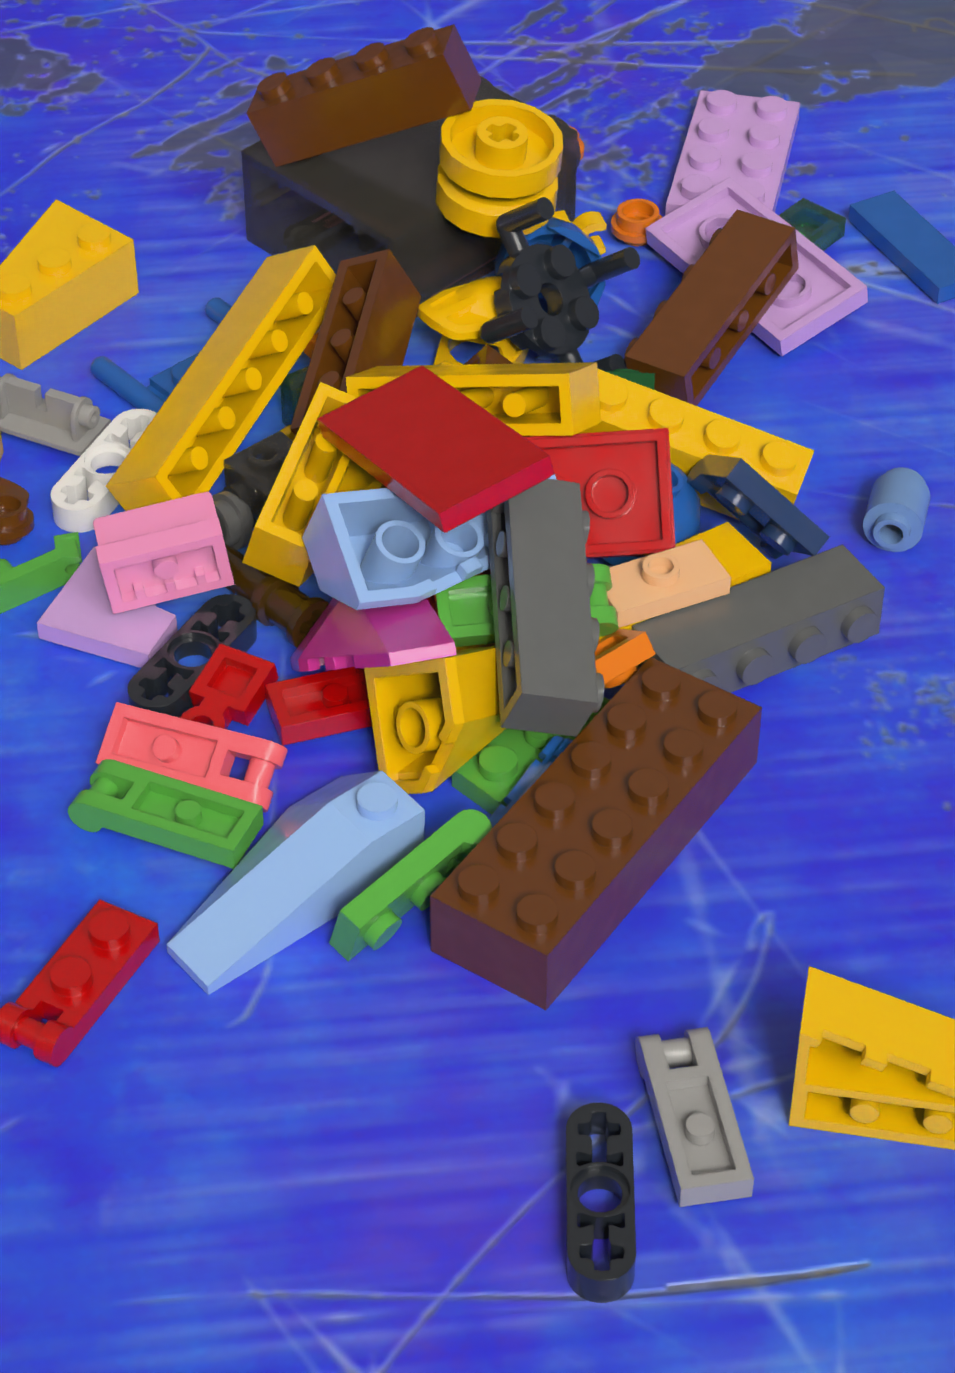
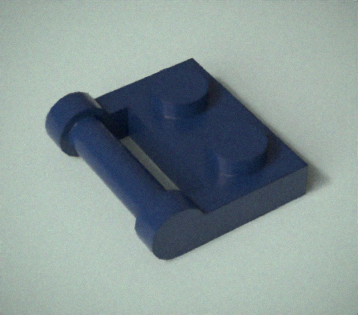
(757, 505)

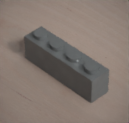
(544, 610)
(771, 621)

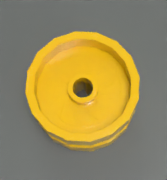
(495, 163)

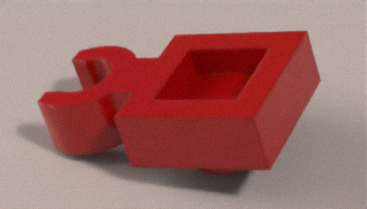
(230, 688)

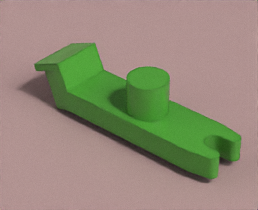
(39, 574)

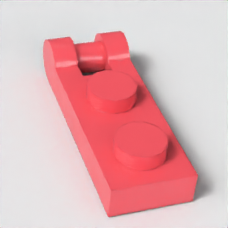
(192, 752)

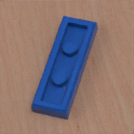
(908, 242)

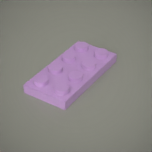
(737, 140)
(809, 303)

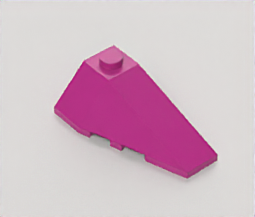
(373, 637)

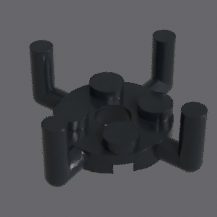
(563, 285)

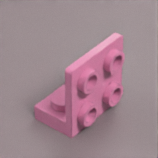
(162, 552)

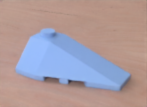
(299, 876)

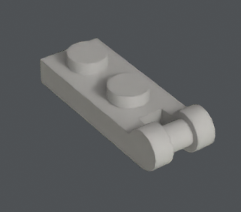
(694, 1118)

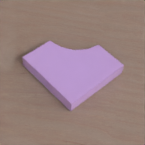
(85, 621)

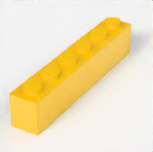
(228, 382)

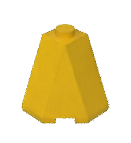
(433, 715)

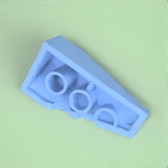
(383, 553)

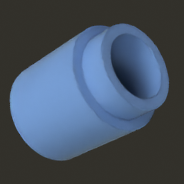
(897, 510)

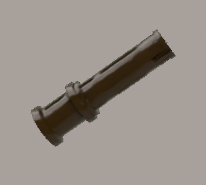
(275, 599)

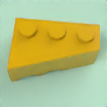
(61, 282)
(308, 472)
(873, 1065)

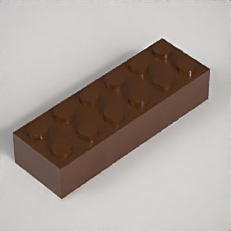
(594, 832)

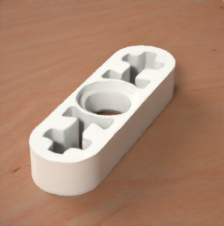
(110, 448)

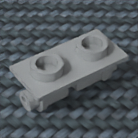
(57, 421)

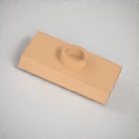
(666, 582)

